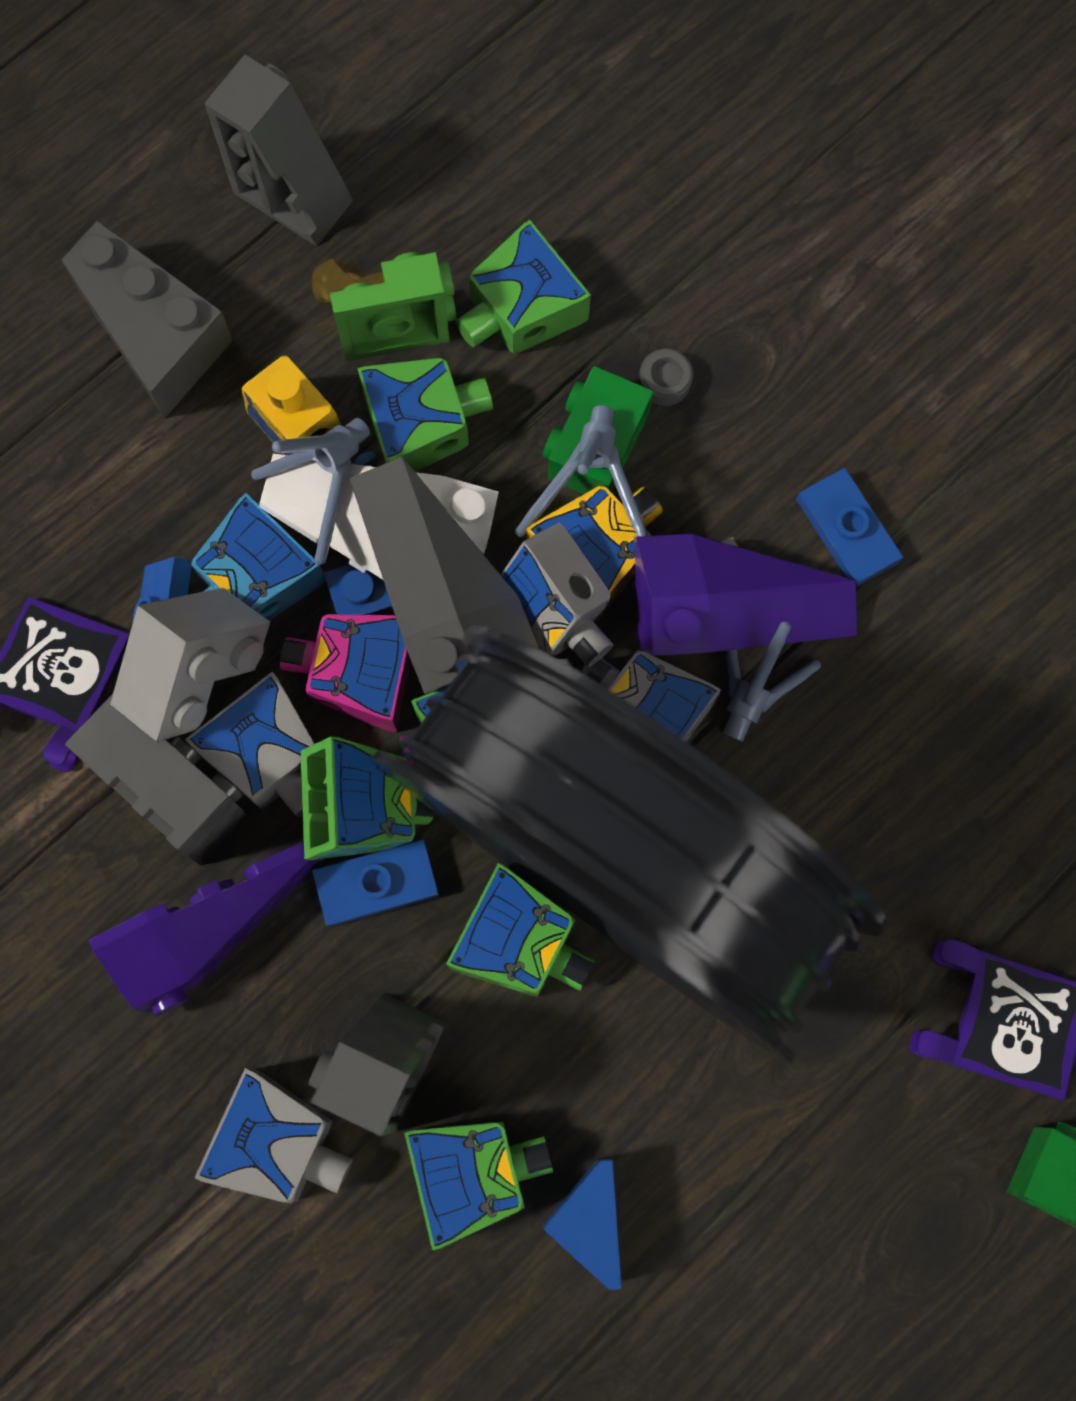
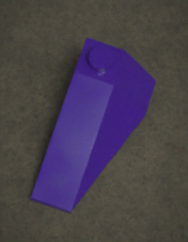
(724, 597)
(176, 949)

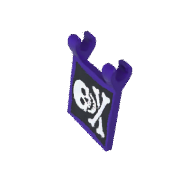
(58, 671)
(1012, 1024)

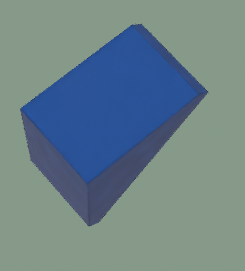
(588, 1224)

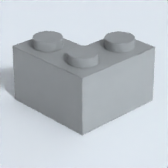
(178, 654)

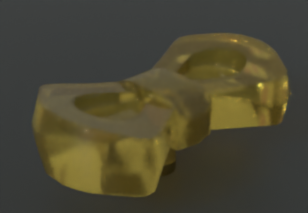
(330, 278)

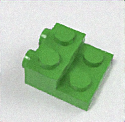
(397, 314)

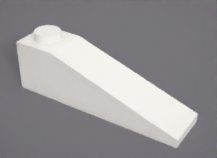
(301, 495)

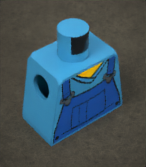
(257, 561)

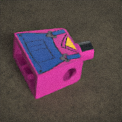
(354, 667)

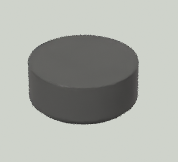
(667, 375)

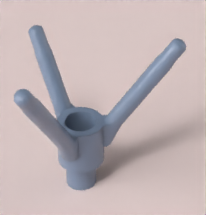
(595, 451)
(333, 455)
(751, 699)

